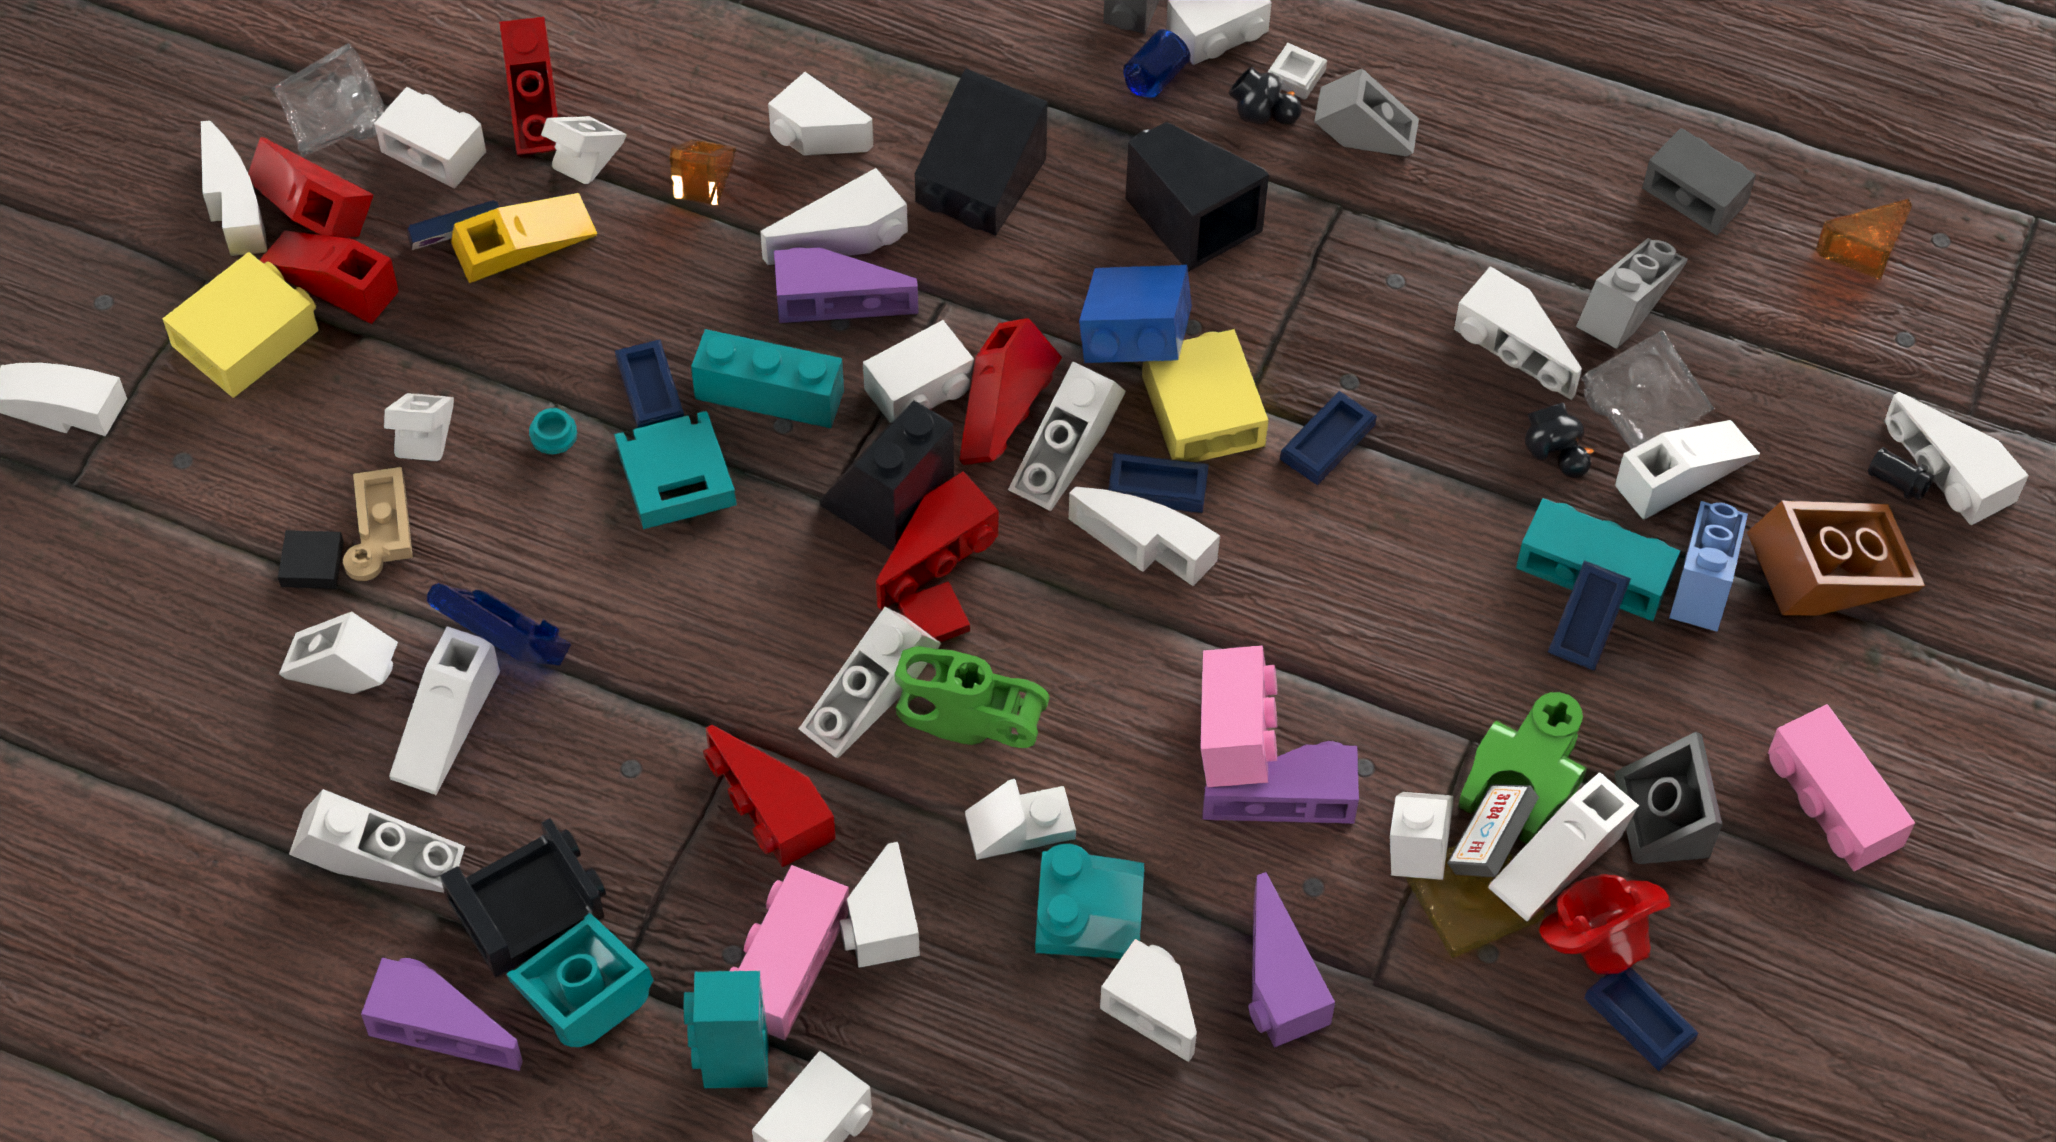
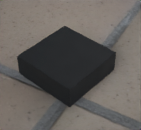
(310, 559)

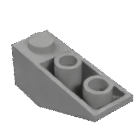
(1630, 291)

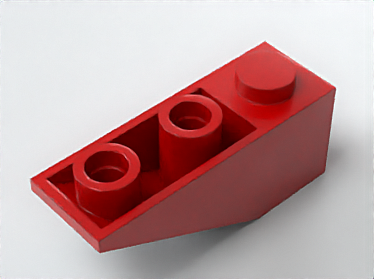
(529, 82)
(309, 191)
(336, 271)
(1004, 383)
(940, 534)
(779, 799)

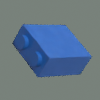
(1135, 314)

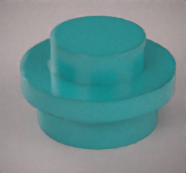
(553, 431)

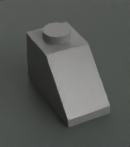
(1366, 116)

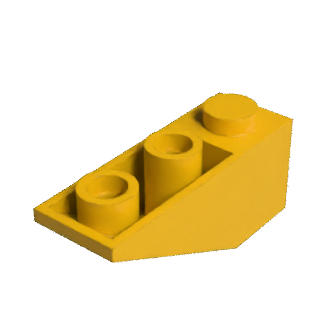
(519, 234)

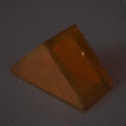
(700, 170)
(1865, 238)

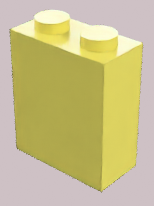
(241, 324)
(1206, 399)

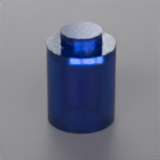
(1156, 64)

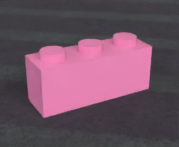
(1237, 716)
(1840, 788)
(793, 942)

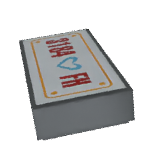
(1493, 830)

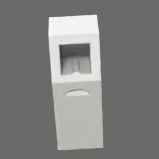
(1514, 327)
(1067, 435)
(1681, 464)
(1966, 464)
(865, 683)
(444, 709)
(372, 844)
(1565, 846)

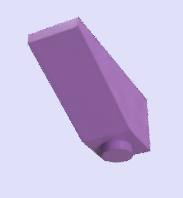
(832, 286)
(1302, 786)
(1286, 984)
(426, 1012)

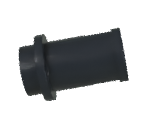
(1901, 474)

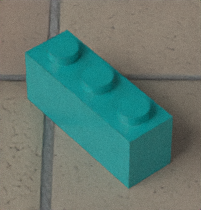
(768, 378)
(1564, 538)
(728, 1029)

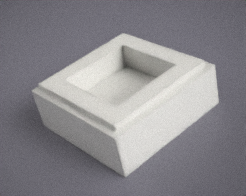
(1298, 70)

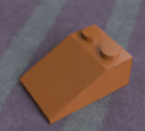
(1832, 556)

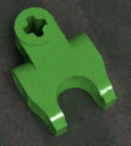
(969, 699)
(1532, 758)

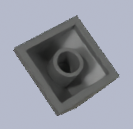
(1676, 803)

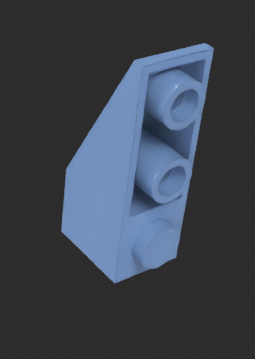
(1709, 565)

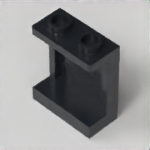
(525, 898)

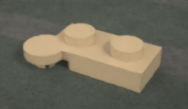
(381, 523)

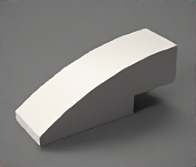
(230, 193)
(61, 396)
(1145, 532)

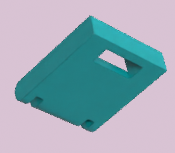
(672, 457)

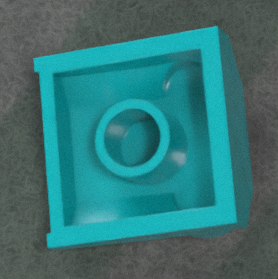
(1088, 903)
(584, 982)

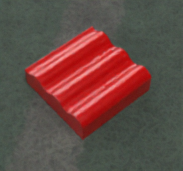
(936, 612)

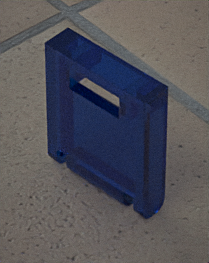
(500, 624)

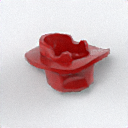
(1605, 921)

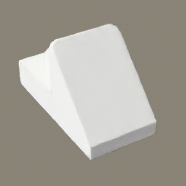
(582, 145)
(419, 425)
(1018, 822)

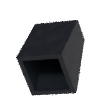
(983, 153)
(1194, 193)
(894, 475)

